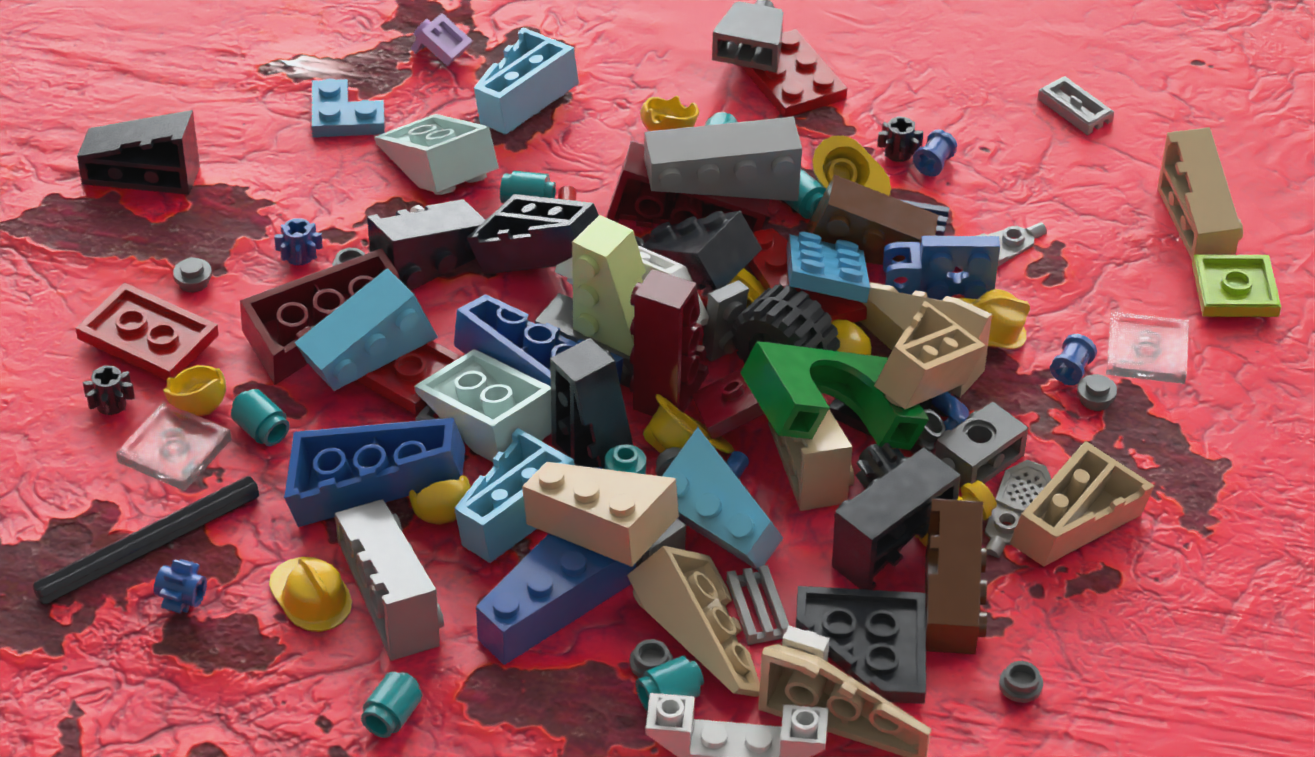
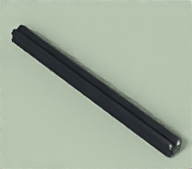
(145, 540)

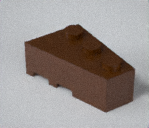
(868, 219)
(954, 577)

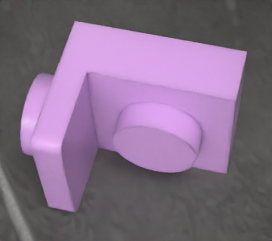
(441, 38)

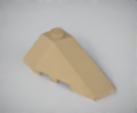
(892, 313)
(690, 602)
(853, 710)

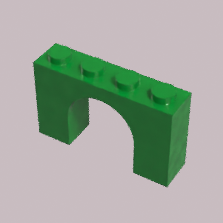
(789, 386)

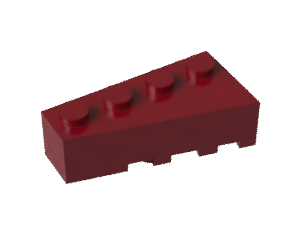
(636, 201)
(287, 312)
(666, 342)

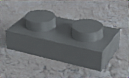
(723, 308)

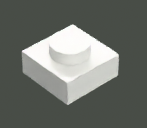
(806, 641)

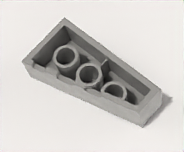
(727, 159)
(390, 579)

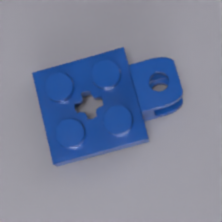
(932, 265)

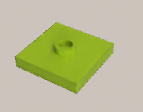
(1236, 285)

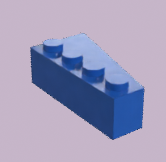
(511, 338)
(367, 464)

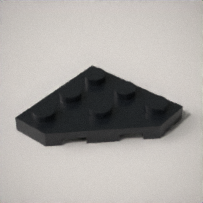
(871, 636)

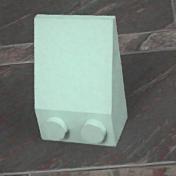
(441, 152)
(488, 402)

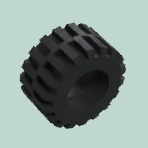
(784, 318)

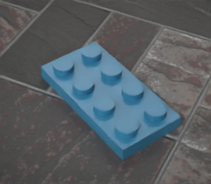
(827, 267)

